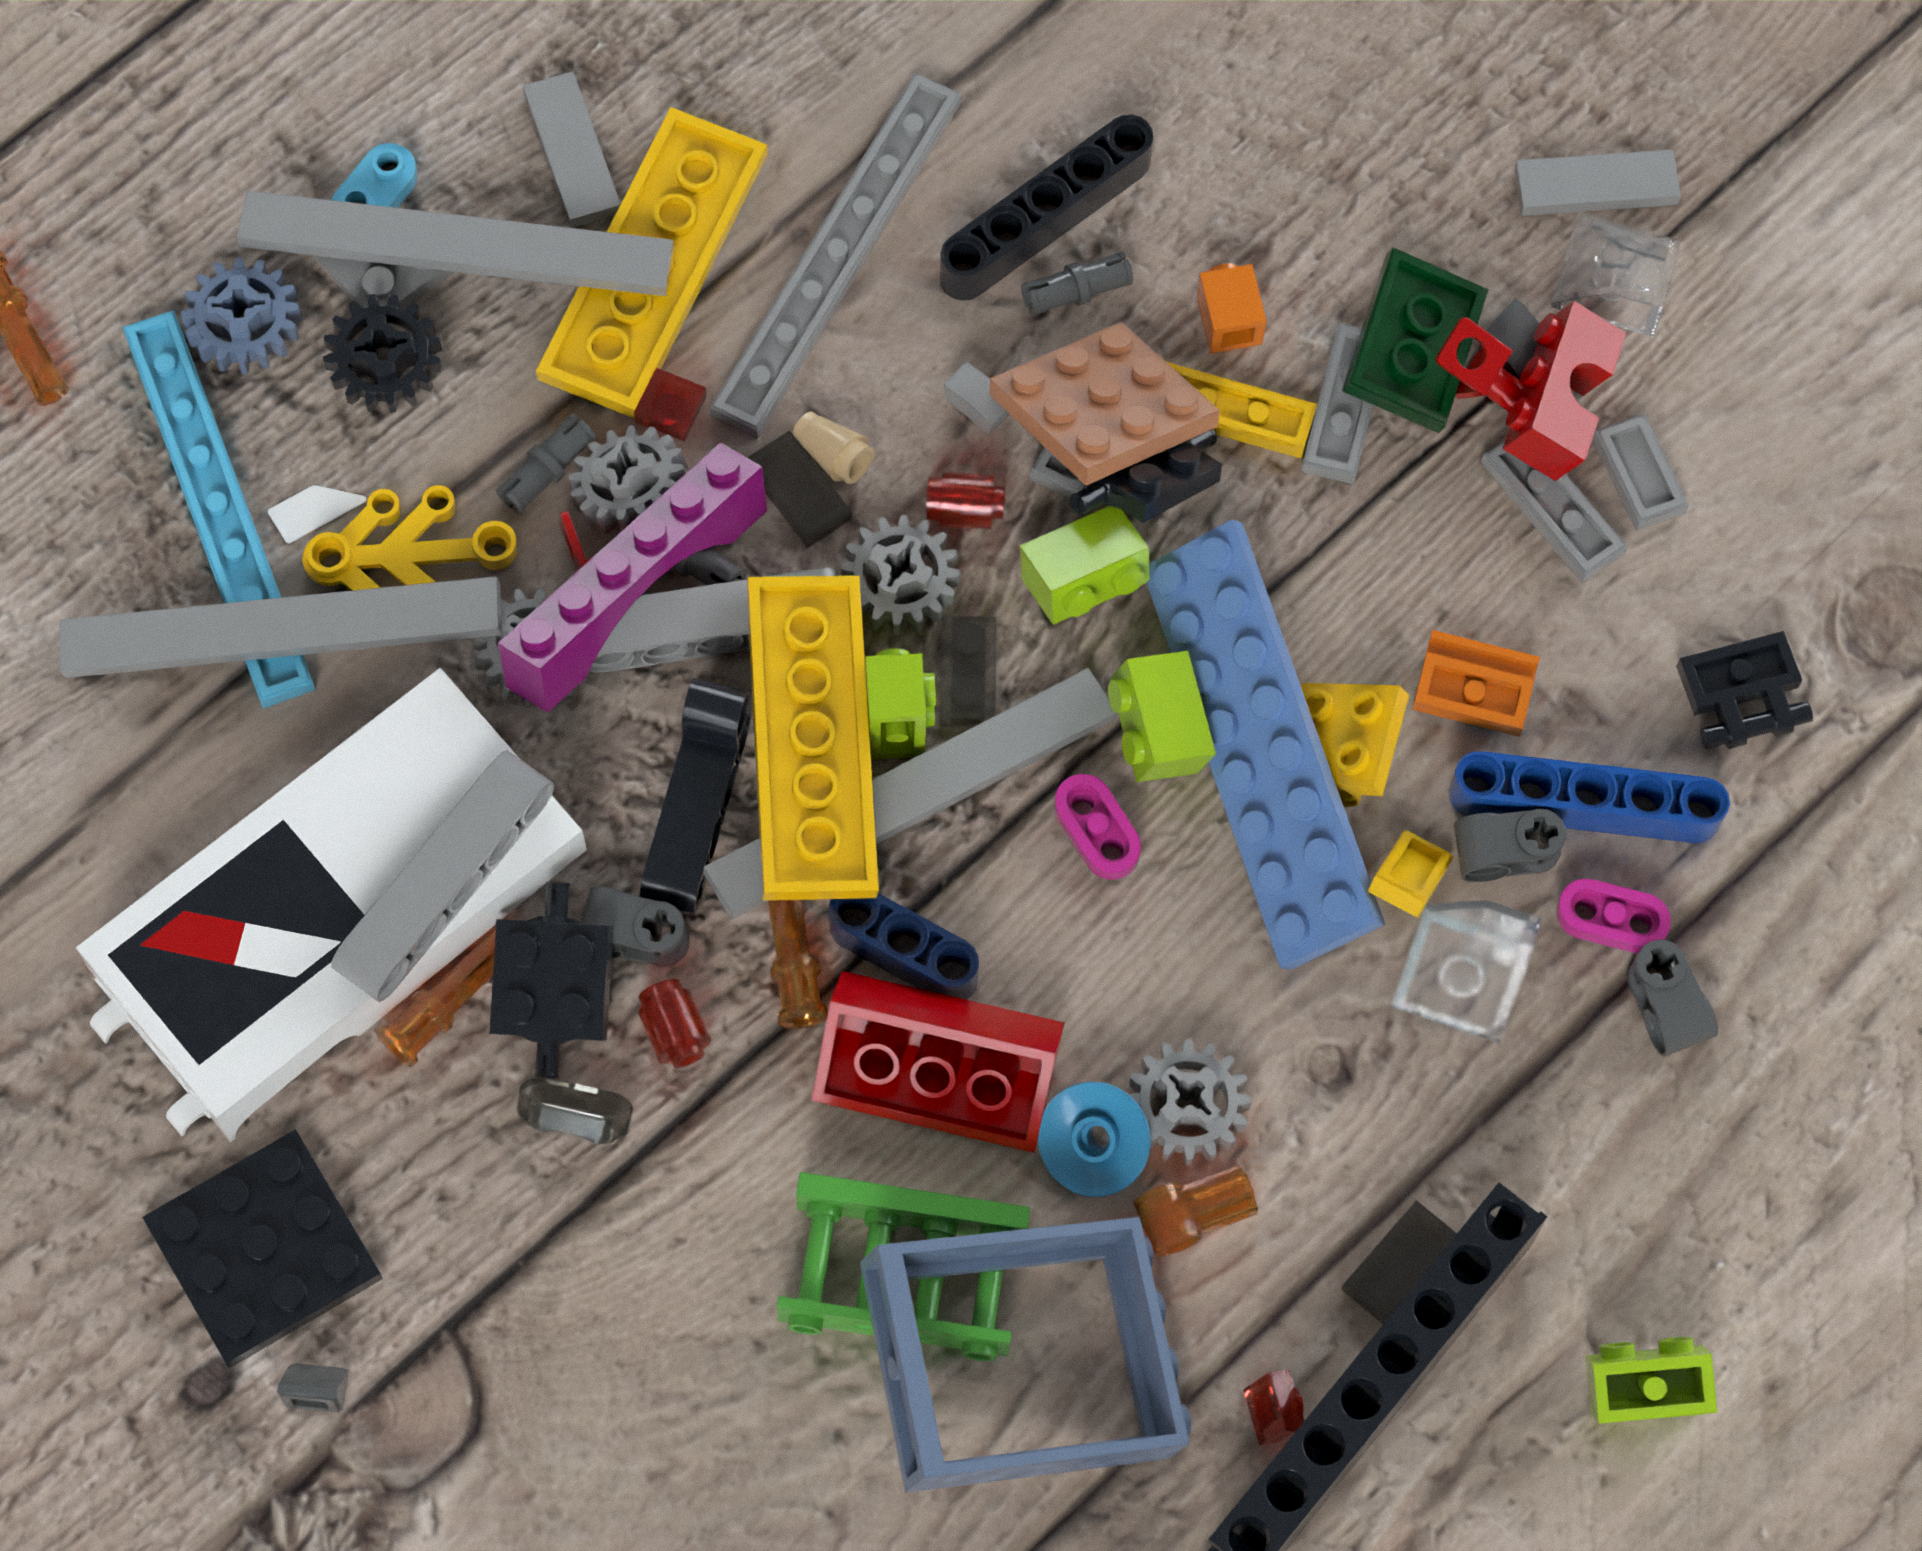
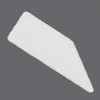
(311, 510)

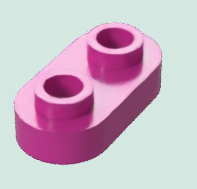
(1098, 829)
(1612, 911)

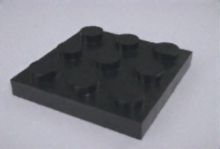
(262, 1248)

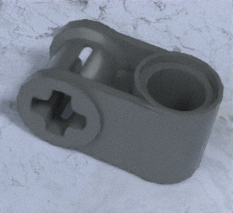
(1500, 846)
(633, 924)
(1672, 1008)

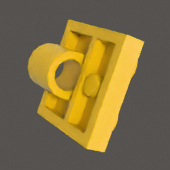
(1357, 733)

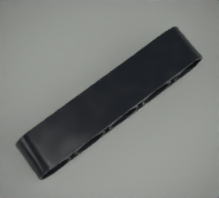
(1040, 228)

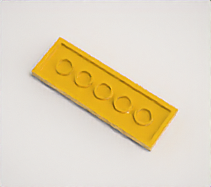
(683, 193)
(811, 738)

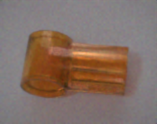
(1180, 1215)

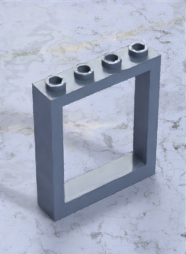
(1139, 1319)

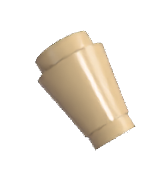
(834, 447)

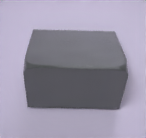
(1516, 330)
(313, 1387)

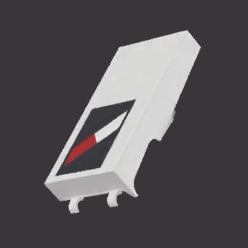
(238, 944)

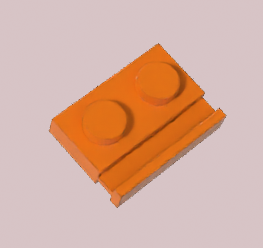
(1476, 683)

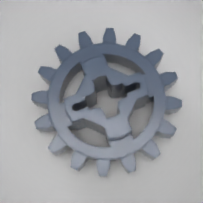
(219, 310)

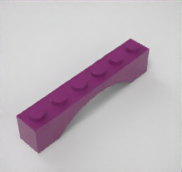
(564, 634)

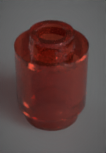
(964, 500)
(673, 1023)

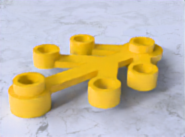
(400, 551)

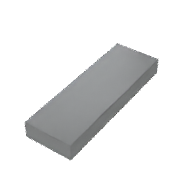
(572, 149)
(1597, 182)
(1340, 418)
(1558, 513)

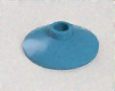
(1072, 1153)

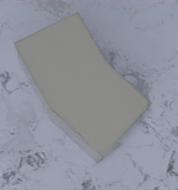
(969, 394)

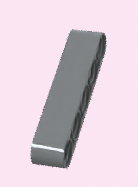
(683, 625)
(442, 876)

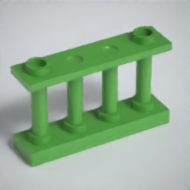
(883, 1211)

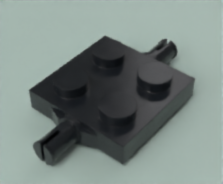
(1155, 482)
(551, 979)

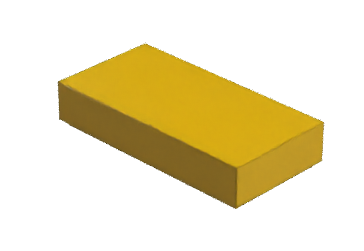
(1411, 873)

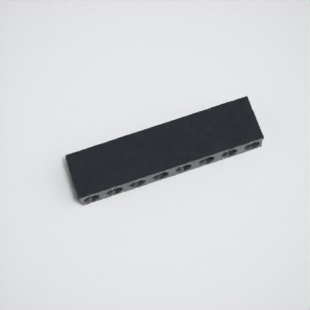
(1382, 1377)

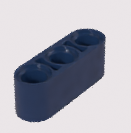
(915, 967)

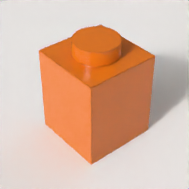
(1231, 307)

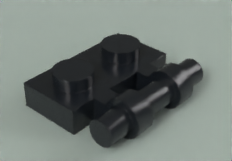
(1741, 674)

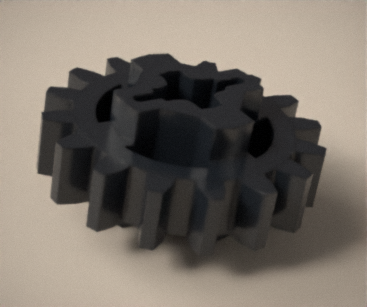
(403, 352)

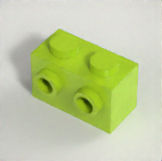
(1085, 564)
(898, 704)
(1161, 716)
(1650, 1382)

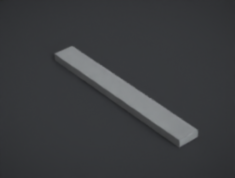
(455, 243)
(835, 256)
(280, 627)
(946, 774)

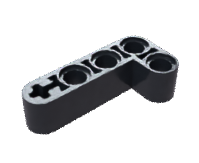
(698, 794)

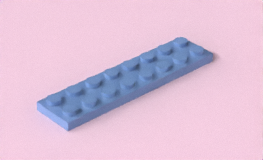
(1265, 747)

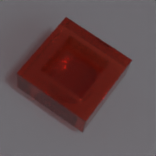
(670, 404)
(1274, 1406)

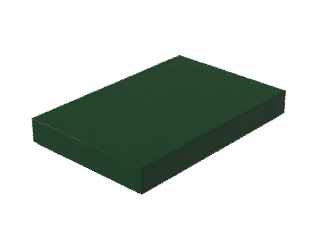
(1402, 334)

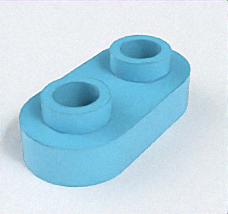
(380, 187)

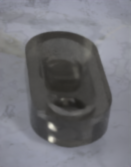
(574, 1109)

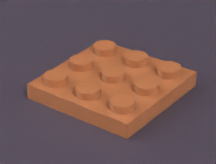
(1103, 403)

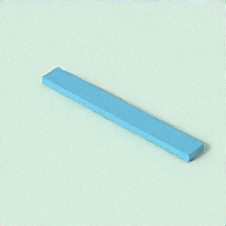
(211, 488)

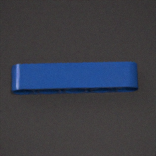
(1613, 786)

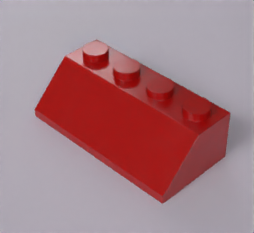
(937, 1061)

